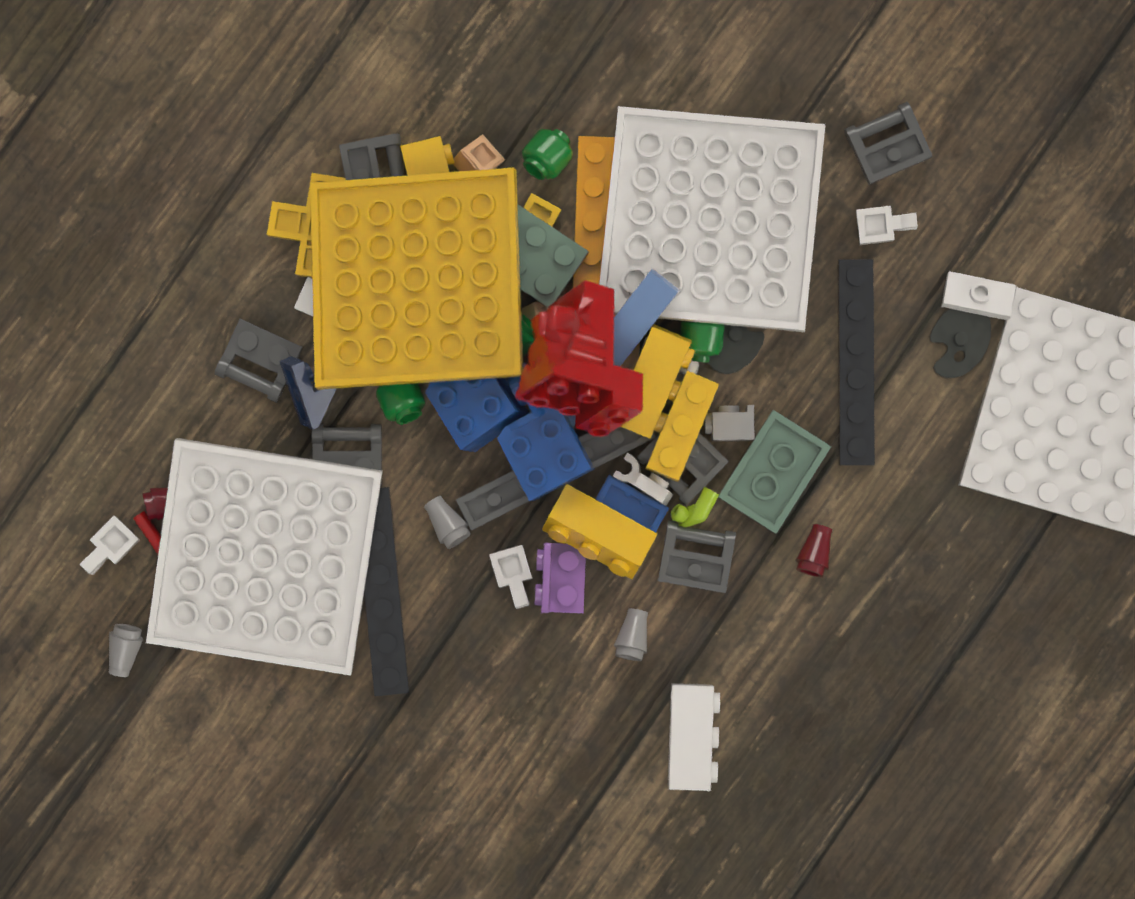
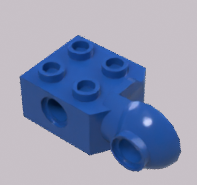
(475, 409)
(543, 449)

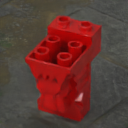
(575, 360)

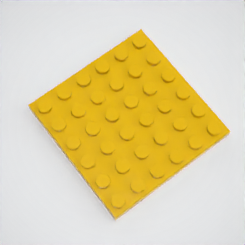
(416, 279)

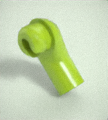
(697, 512)

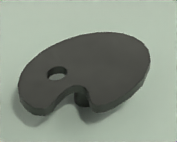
(963, 333)
(738, 349)

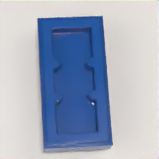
(632, 503)

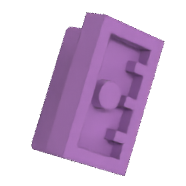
(562, 579)

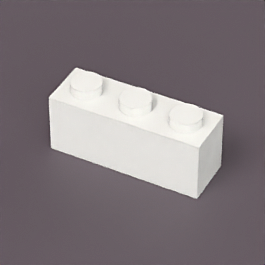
(692, 737)

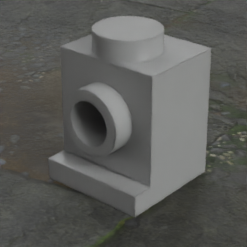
(731, 424)

